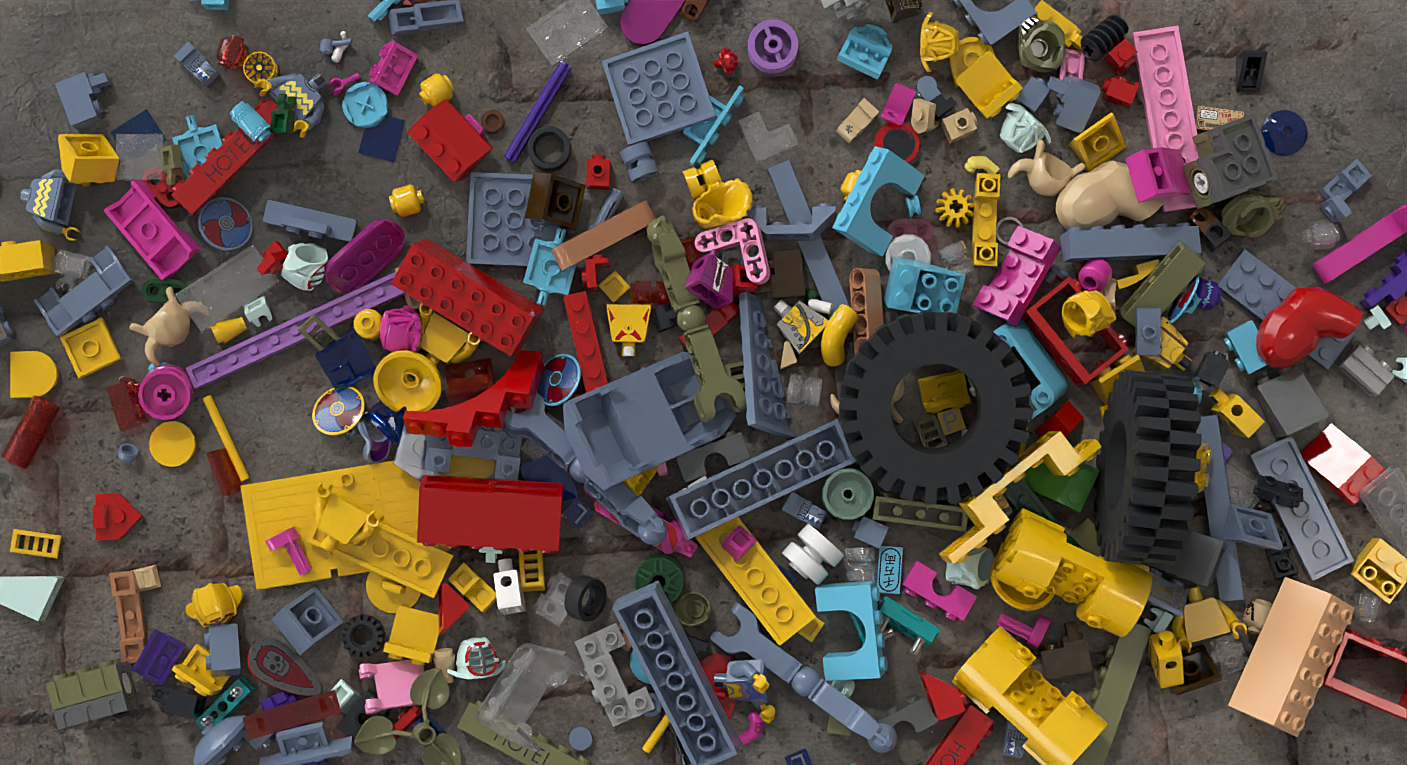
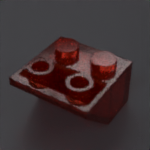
(468, 380)

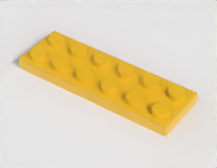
(395, 557)
(759, 583)

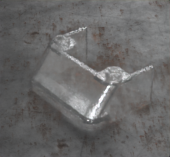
(521, 689)

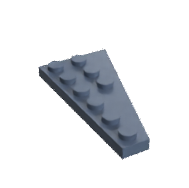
(761, 373)

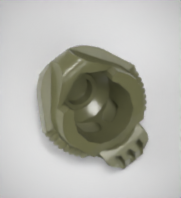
(1041, 45)
(1244, 213)

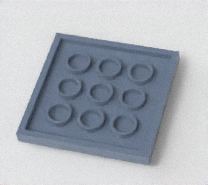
(658, 89)
(497, 222)

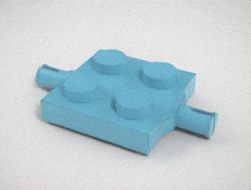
(197, 144)
(545, 272)

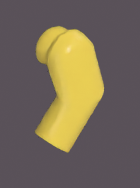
(981, 162)

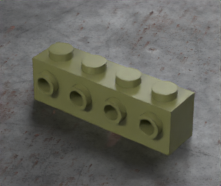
(1165, 282)
(918, 513)

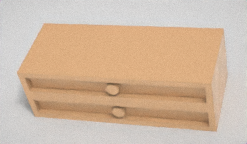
(1291, 656)

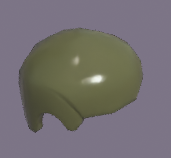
(693, 609)

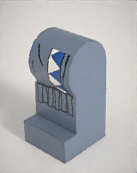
(197, 64)
(804, 510)
(1013, 741)

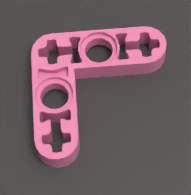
(739, 238)

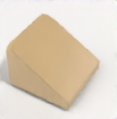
(788, 356)

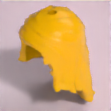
(722, 204)

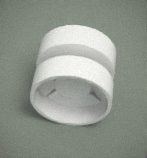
(808, 559)

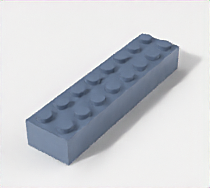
(760, 479)
(676, 675)

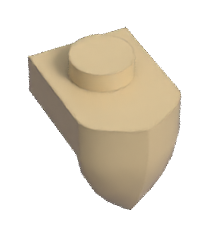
(923, 116)

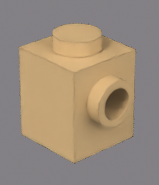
(959, 125)

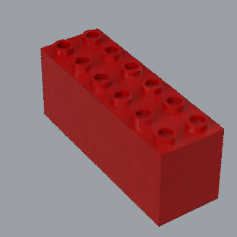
(467, 296)
(489, 513)

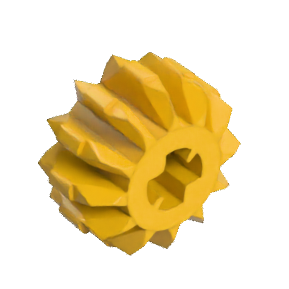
(959, 202)

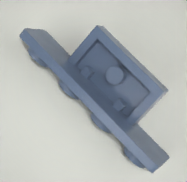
(310, 221)
(307, 745)

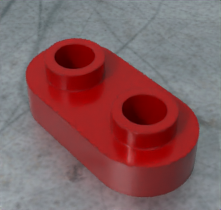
(162, 192)

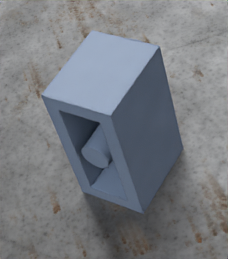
(223, 650)

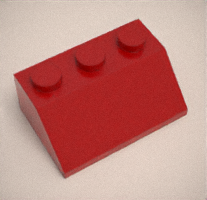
(450, 140)

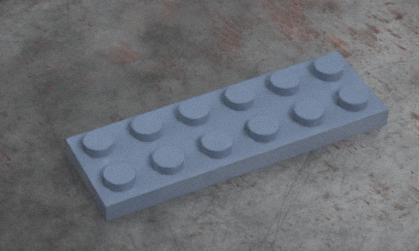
(1261, 290)
(1311, 524)

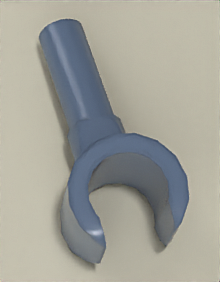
(327, 45)

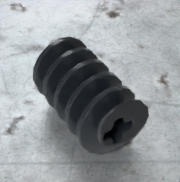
(1104, 37)

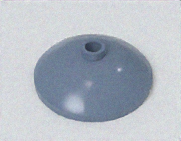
(216, 738)

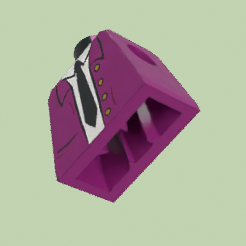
(711, 280)

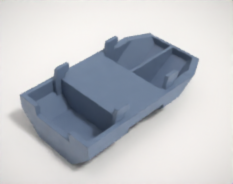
(640, 421)

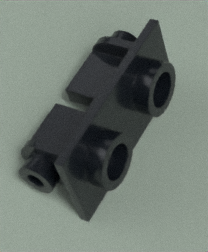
(1288, 493)

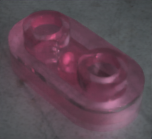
(910, 226)

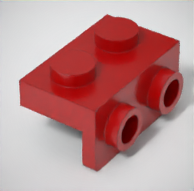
(590, 275)

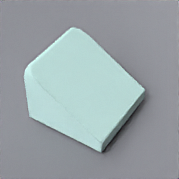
(346, 696)

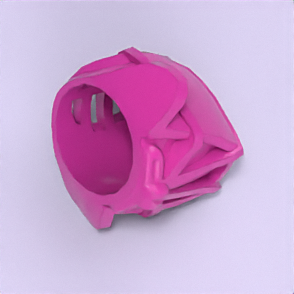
(401, 330)

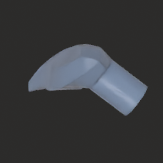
(1057, 272)

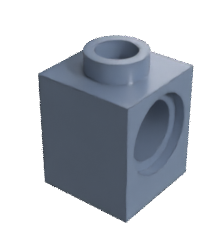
(1032, 94)
(869, 531)

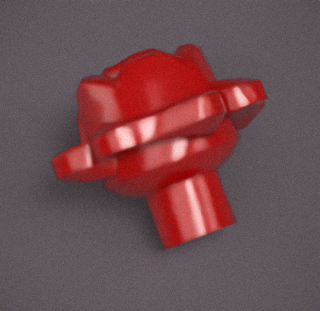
(727, 61)

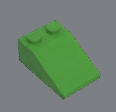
(1063, 490)

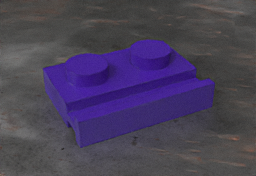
(158, 657)

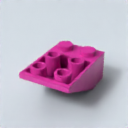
(1158, 174)

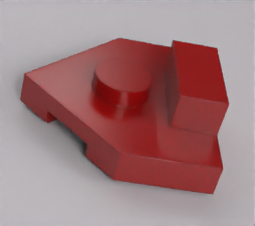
(113, 516)

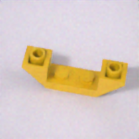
(984, 219)

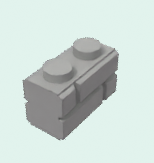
(1366, 370)

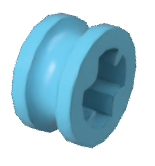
(912, 205)

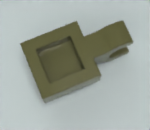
(171, 162)

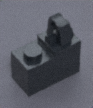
(180, 700)

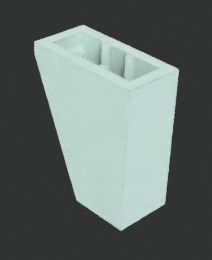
(30, 594)

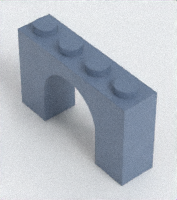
(999, 24)

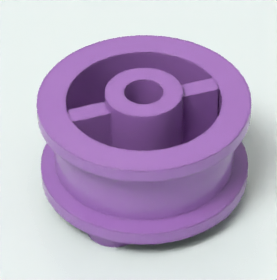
(772, 46)

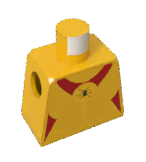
(629, 326)

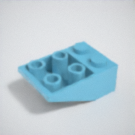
(922, 287)

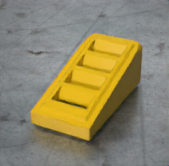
(16, 540)
(531, 586)

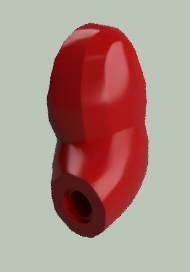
(1300, 322)

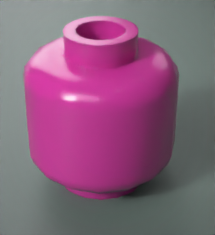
(1095, 274)

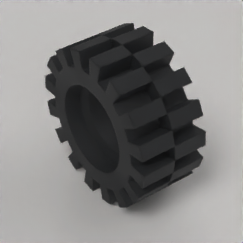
(352, 645)

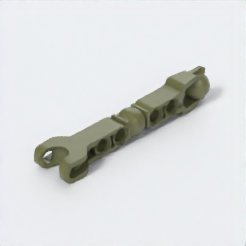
(699, 341)

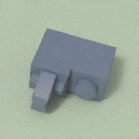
(79, 97)
(1077, 101)

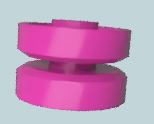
(164, 405)

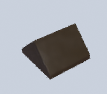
(1197, 670)

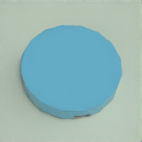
(365, 105)

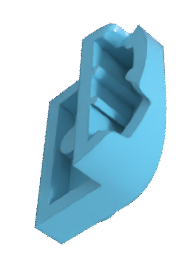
(866, 50)

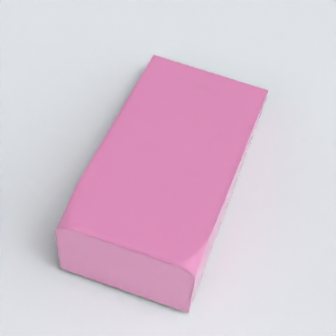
(1072, 64)

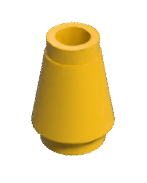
(228, 329)

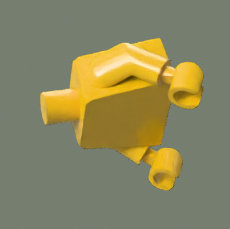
(443, 339)
(342, 519)
(1204, 619)

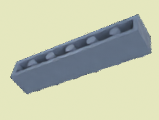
(1126, 244)

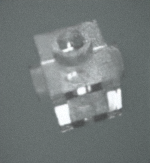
(1227, 654)

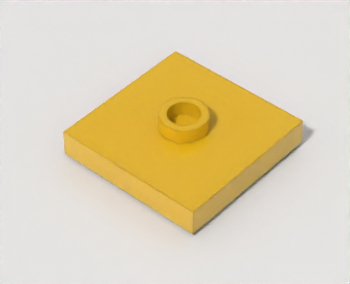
(91, 348)

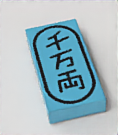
(889, 569)

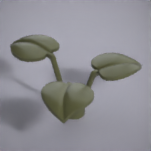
(430, 691)

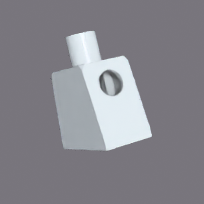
(509, 598)

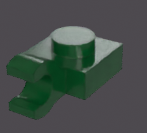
(283, 118)

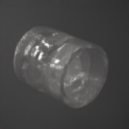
(956, 252)
(804, 390)
(859, 564)

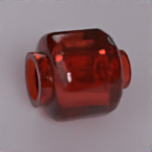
(232, 52)

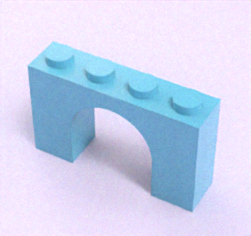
(855, 217)
(862, 601)

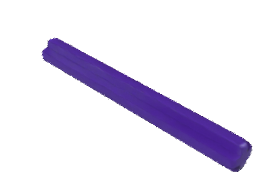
(537, 112)

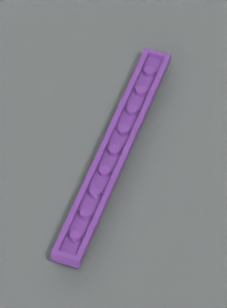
(287, 335)

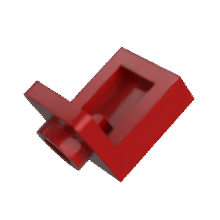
(273, 259)

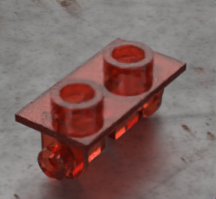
(643, 294)

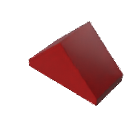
(1062, 420)
(450, 608)

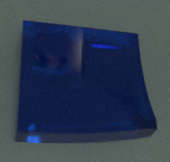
(346, 361)
(546, 470)

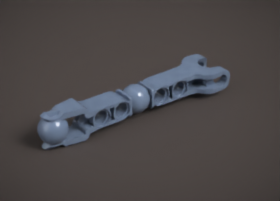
(619, 500)
(804, 680)

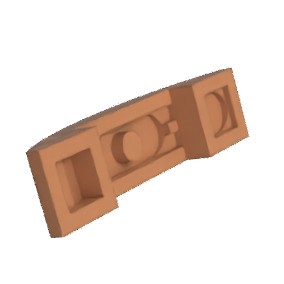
(130, 614)

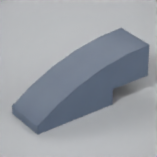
(424, 17)

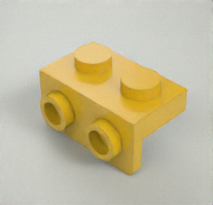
(943, 391)

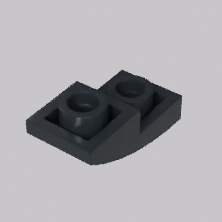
(1282, 561)

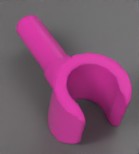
(341, 83)

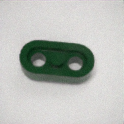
(162, 285)

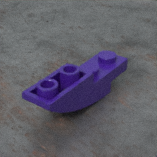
(1392, 286)

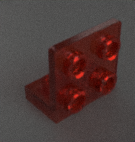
(126, 404)

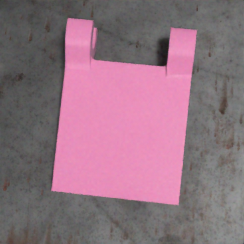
(392, 684)

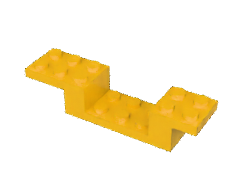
(985, 512)

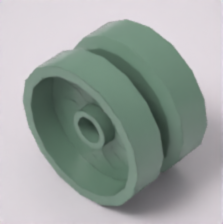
(860, 488)

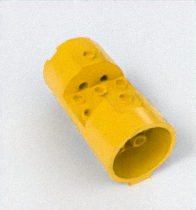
(1041, 560)
(1003, 679)

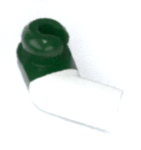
(814, 303)

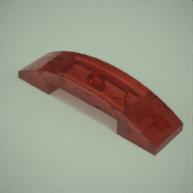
(291, 715)

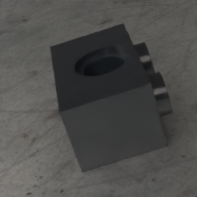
(352, 721)

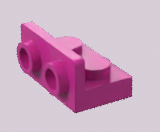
(392, 67)

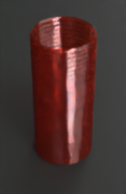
(27, 436)

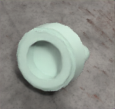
(844, 686)

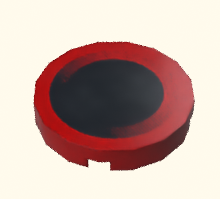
(899, 139)

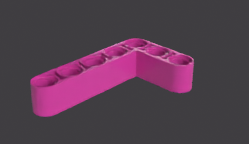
(1362, 245)

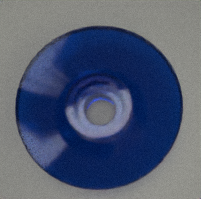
(1275, 138)

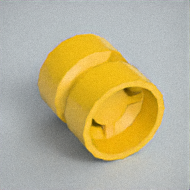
(710, 176)

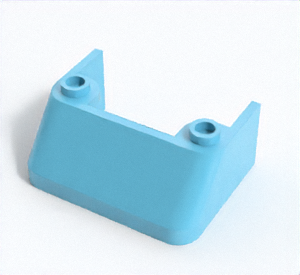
(1051, 380)

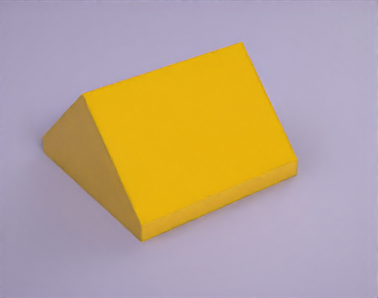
(1098, 143)

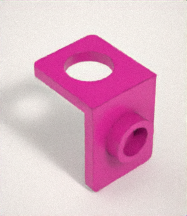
(898, 103)

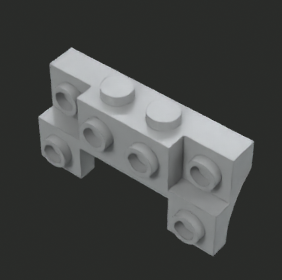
(606, 677)

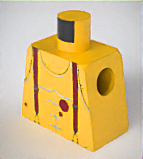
(1171, 348)
(1235, 413)
(1163, 650)

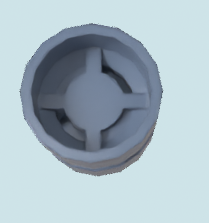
(639, 162)

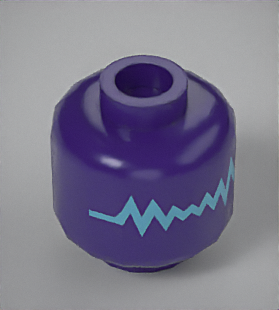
(1209, 293)

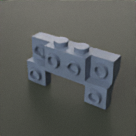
(88, 297)
(488, 444)

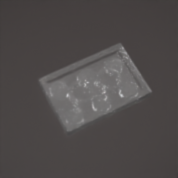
(566, 29)

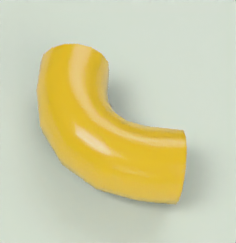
(835, 334)

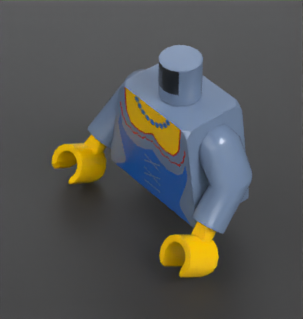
(748, 682)

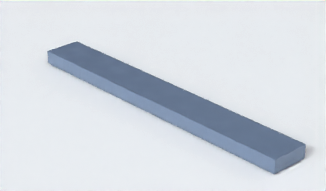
(812, 250)
(1217, 505)

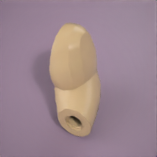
(1100, 196)

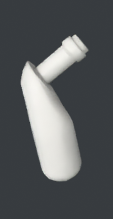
(337, 53)

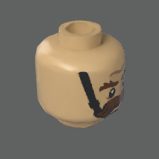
(1256, 615)

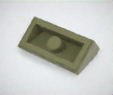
(1086, 536)

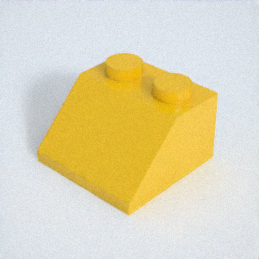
(87, 158)

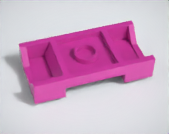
(152, 230)
(1018, 276)

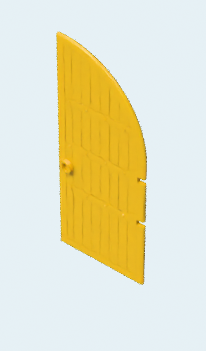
(291, 501)

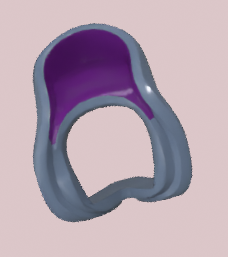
(374, 450)

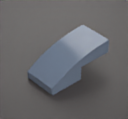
(1346, 181)

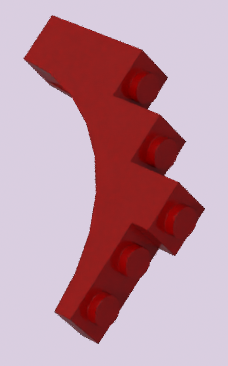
(488, 409)

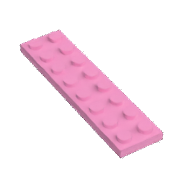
(1166, 98)

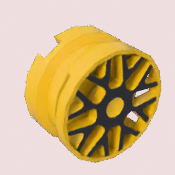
(260, 67)

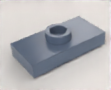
(1335, 208)
(1148, 331)

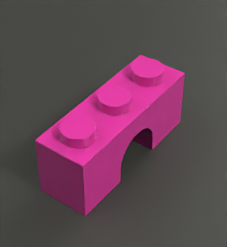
(955, 603)

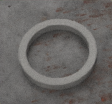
(1004, 219)

